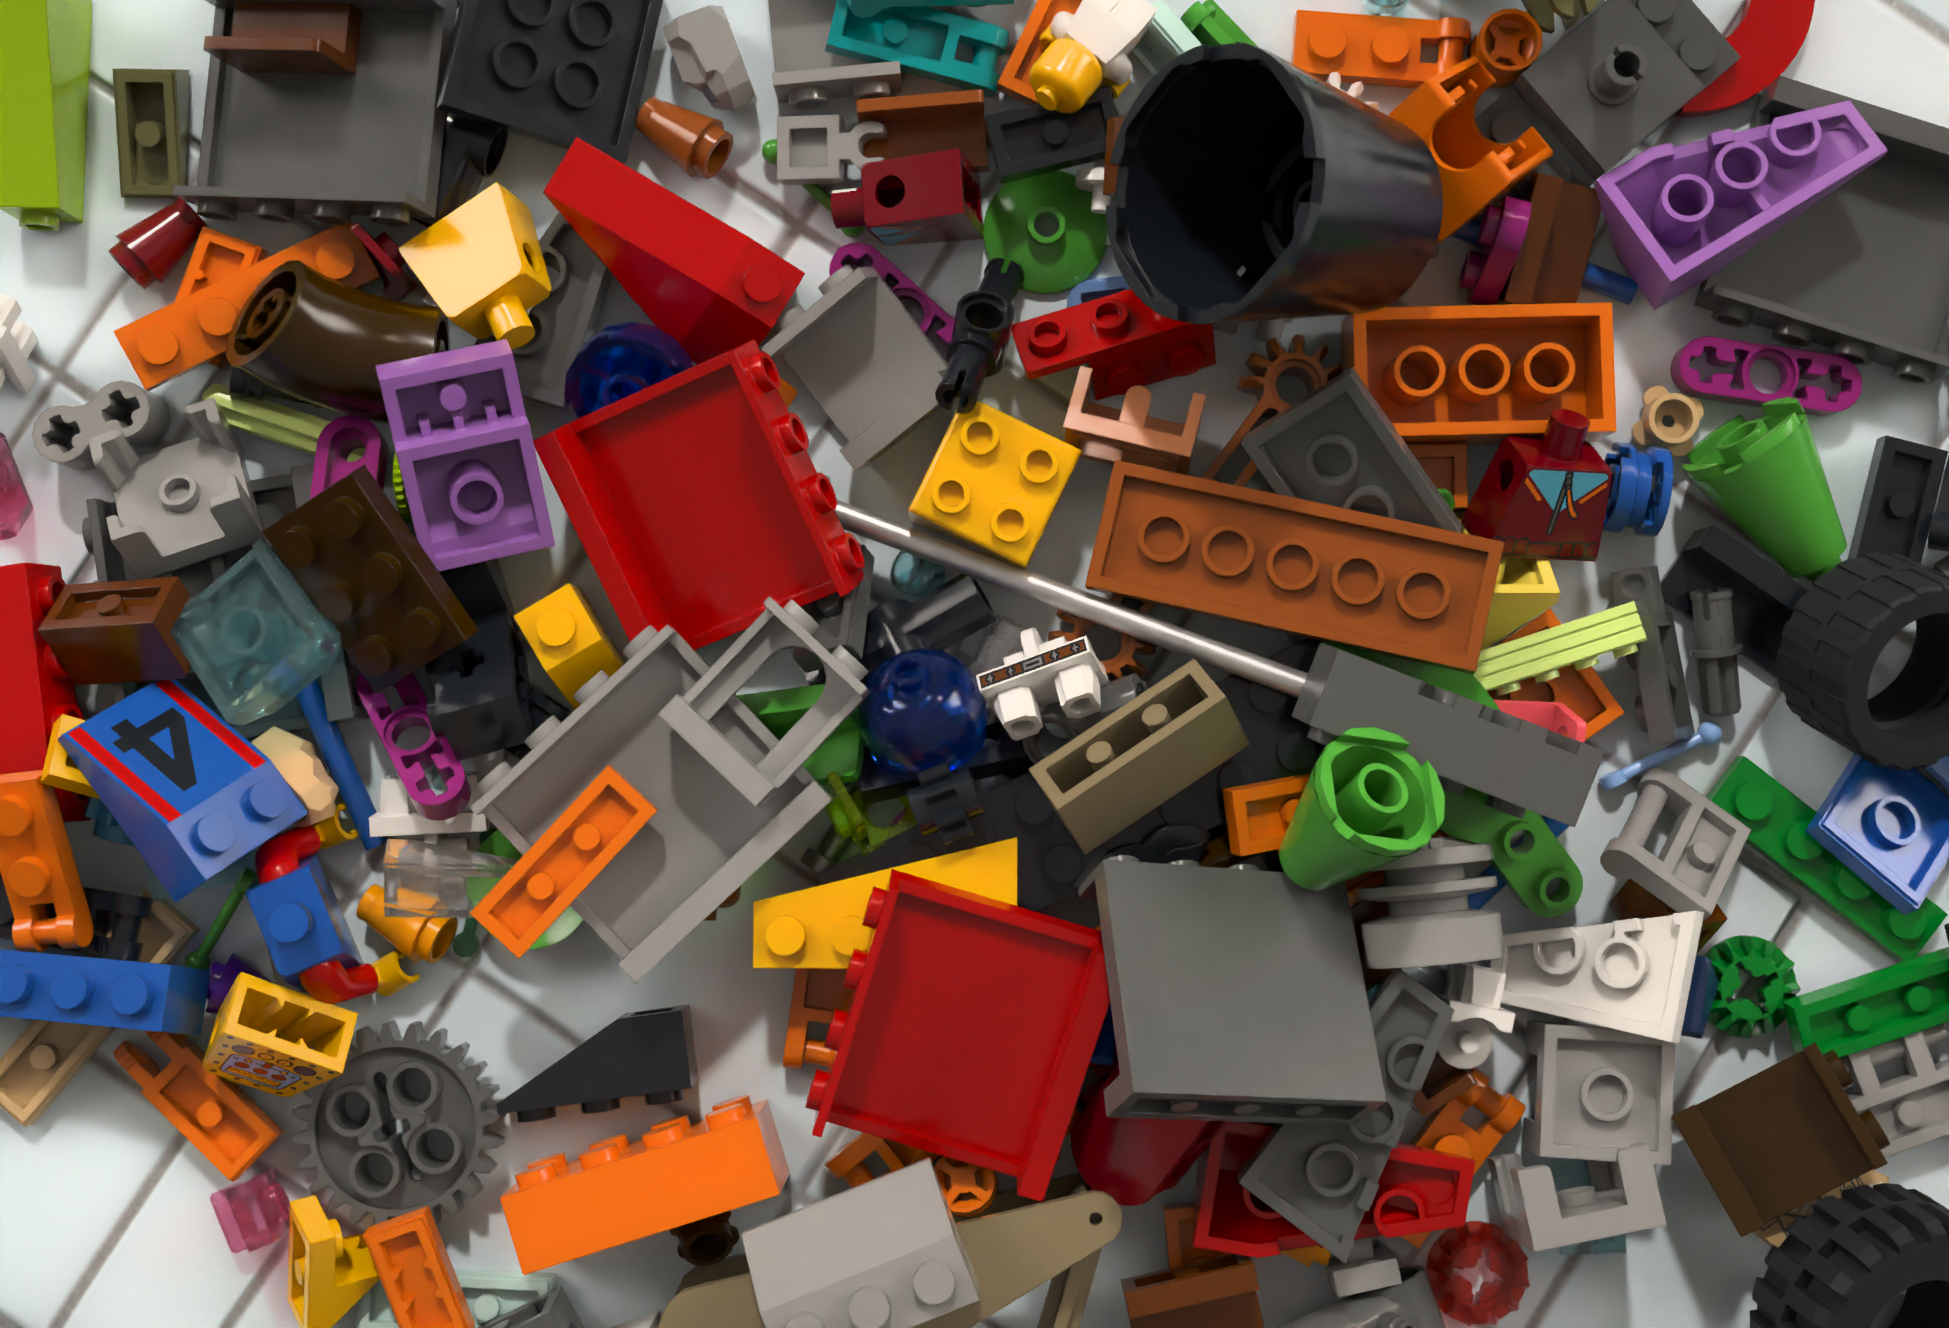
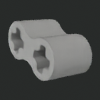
(100, 415)

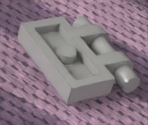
(1908, 1107)

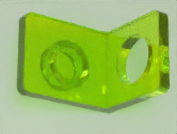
(850, 818)

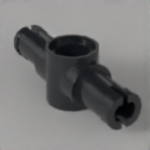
(980, 335)

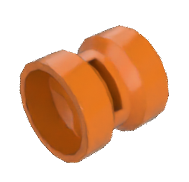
(1513, 37)

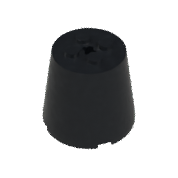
(1266, 194)

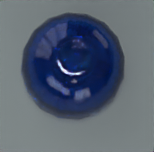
(619, 363)
(922, 712)

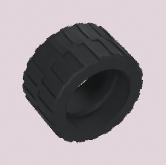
(1834, 646)

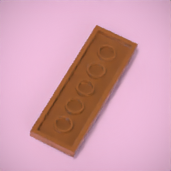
(1295, 566)

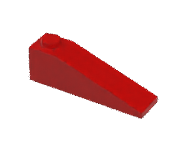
(670, 256)
(1415, 1195)

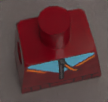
(937, 197)
(1544, 493)

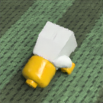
(1088, 52)

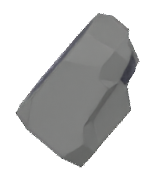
(710, 58)

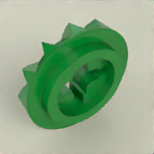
(1757, 958)

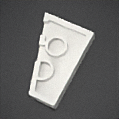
(1608, 974)

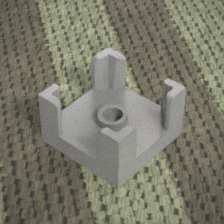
(181, 498)
(1599, 1092)
(1618, 1202)

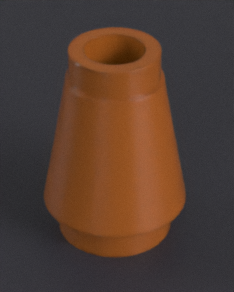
(686, 137)

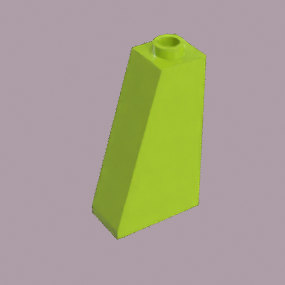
(44, 110)

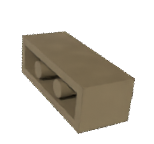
(1140, 756)

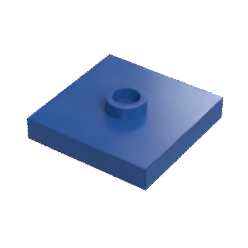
(1886, 830)

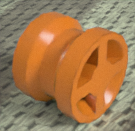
(959, 1178)

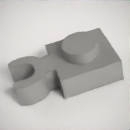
(816, 148)

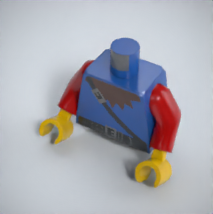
(306, 922)

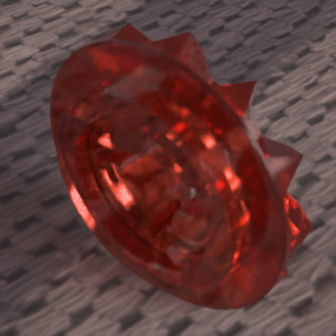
(1462, 1248)

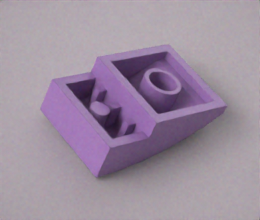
(466, 454)

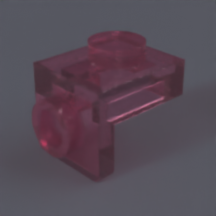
(252, 1212)

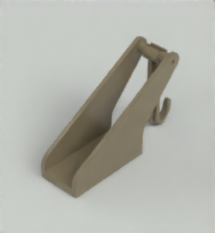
(1010, 1247)

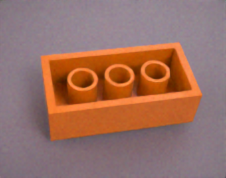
(1485, 368)
(644, 1185)

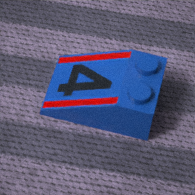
(181, 784)

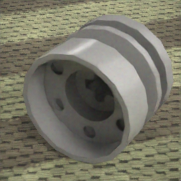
(1431, 909)

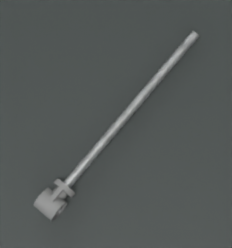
(1071, 599)

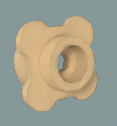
(1685, 415)

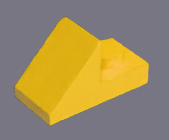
(324, 1267)

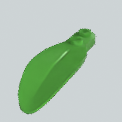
(1540, 855)

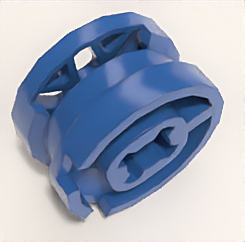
(1638, 489)

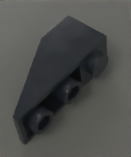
(630, 1057)

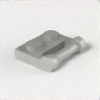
(1696, 853)

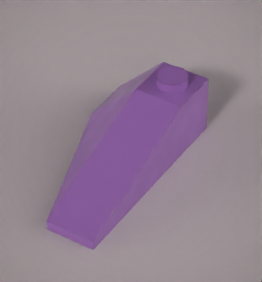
(1708, 201)

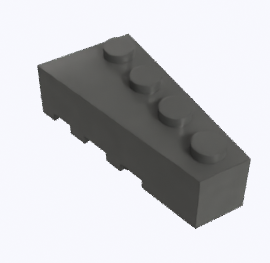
(1460, 738)

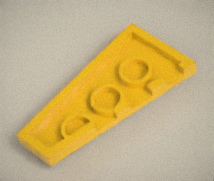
(825, 921)

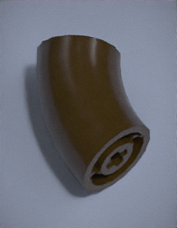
(326, 339)

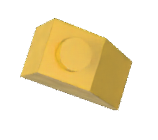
(569, 640)

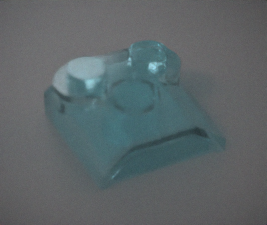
(255, 637)

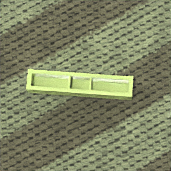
(1560, 646)

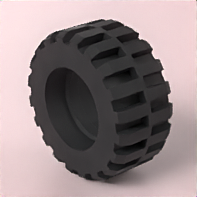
(1856, 1258)

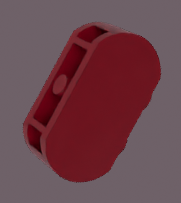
(1134, 1155)

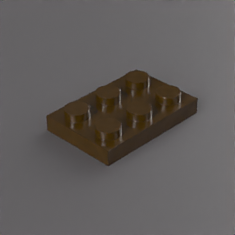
(370, 579)

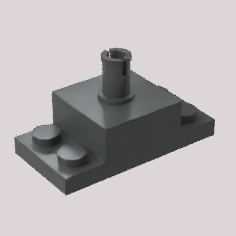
(1610, 85)

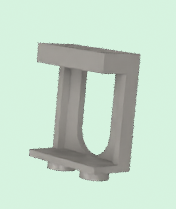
(769, 633)

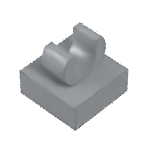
(1365, 1270)

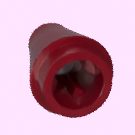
(157, 243)

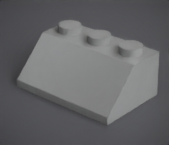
(863, 1257)

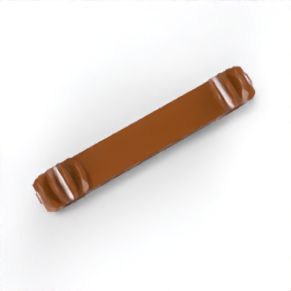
(1268, 405)

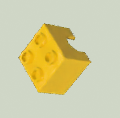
(994, 484)

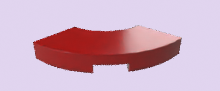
(1767, 42)

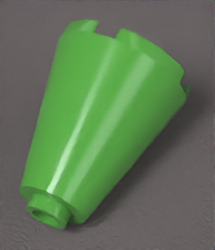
(1773, 487)
(1360, 809)

